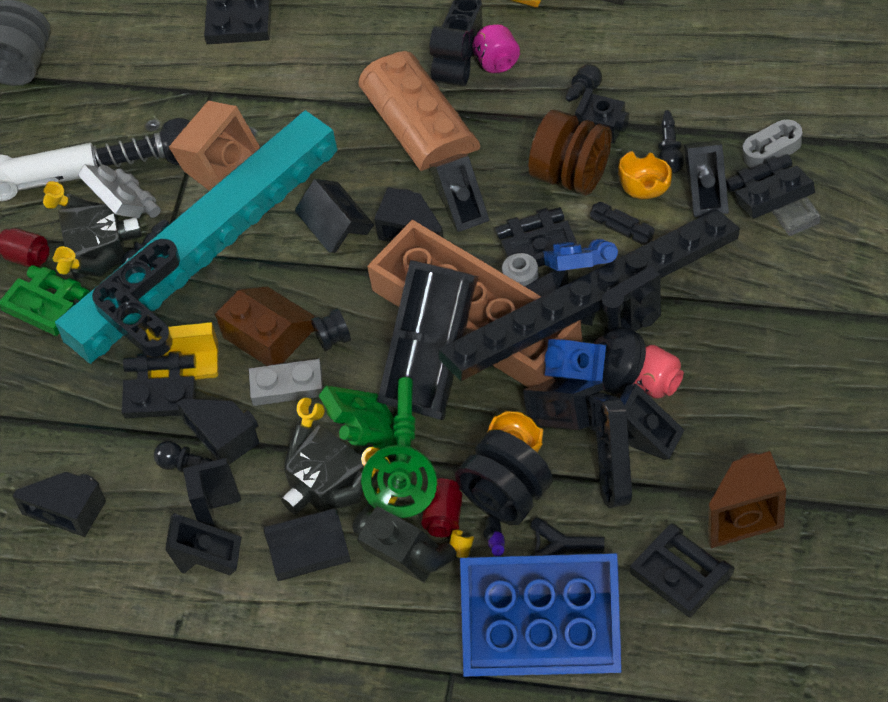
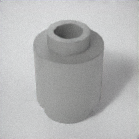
(521, 268)

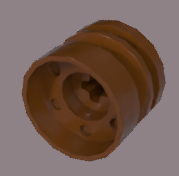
(570, 152)

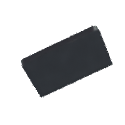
(332, 214)
(560, 402)
(210, 487)
(307, 544)

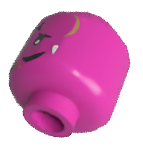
(496, 48)

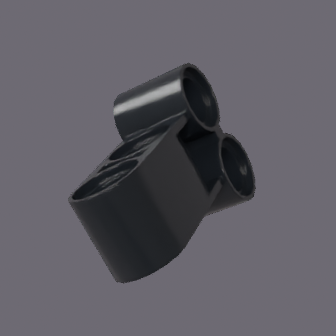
(453, 42)

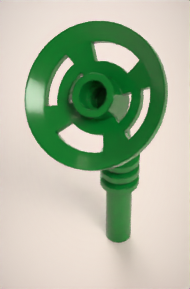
(401, 469)

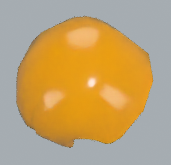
(644, 176)
(520, 427)

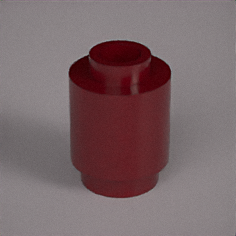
(23, 247)
(445, 509)

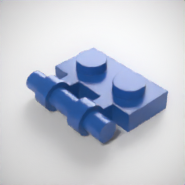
(571, 256)

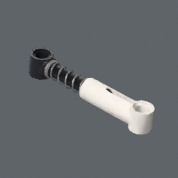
(66, 163)

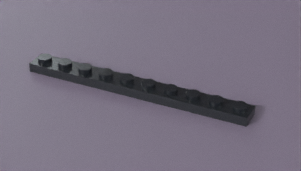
(583, 296)

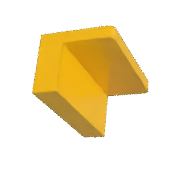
(197, 340)

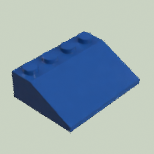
(540, 615)

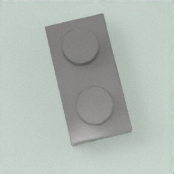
(285, 382)

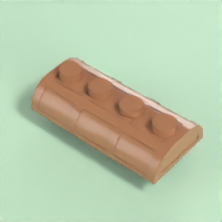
(416, 109)

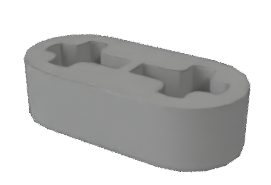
(772, 143)

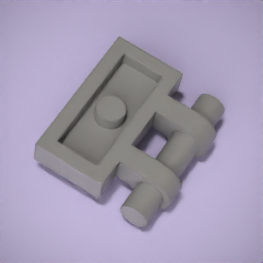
(119, 191)

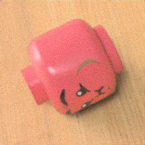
(660, 373)

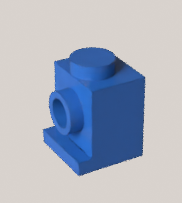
(574, 360)

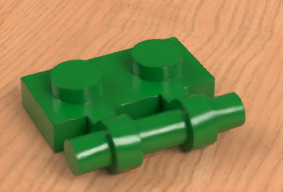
(37, 306)
(364, 416)

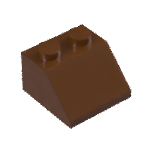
(264, 324)
(747, 500)

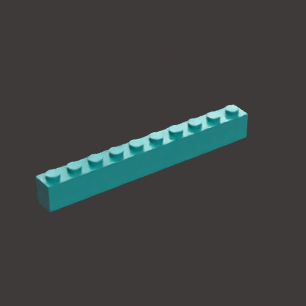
(212, 225)

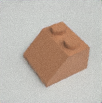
(214, 144)

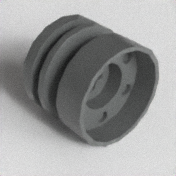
(22, 41)

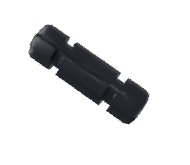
(622, 223)

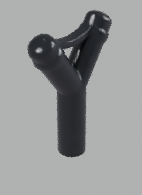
(561, 542)

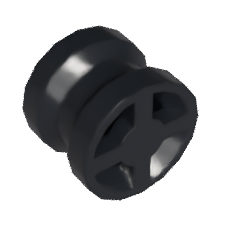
(331, 329)

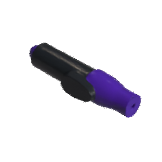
(494, 536)

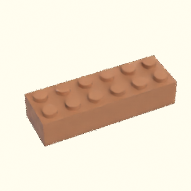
(492, 298)

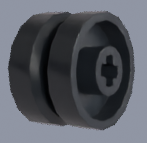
(504, 477)

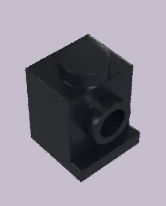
(603, 111)

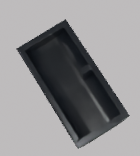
(429, 317)

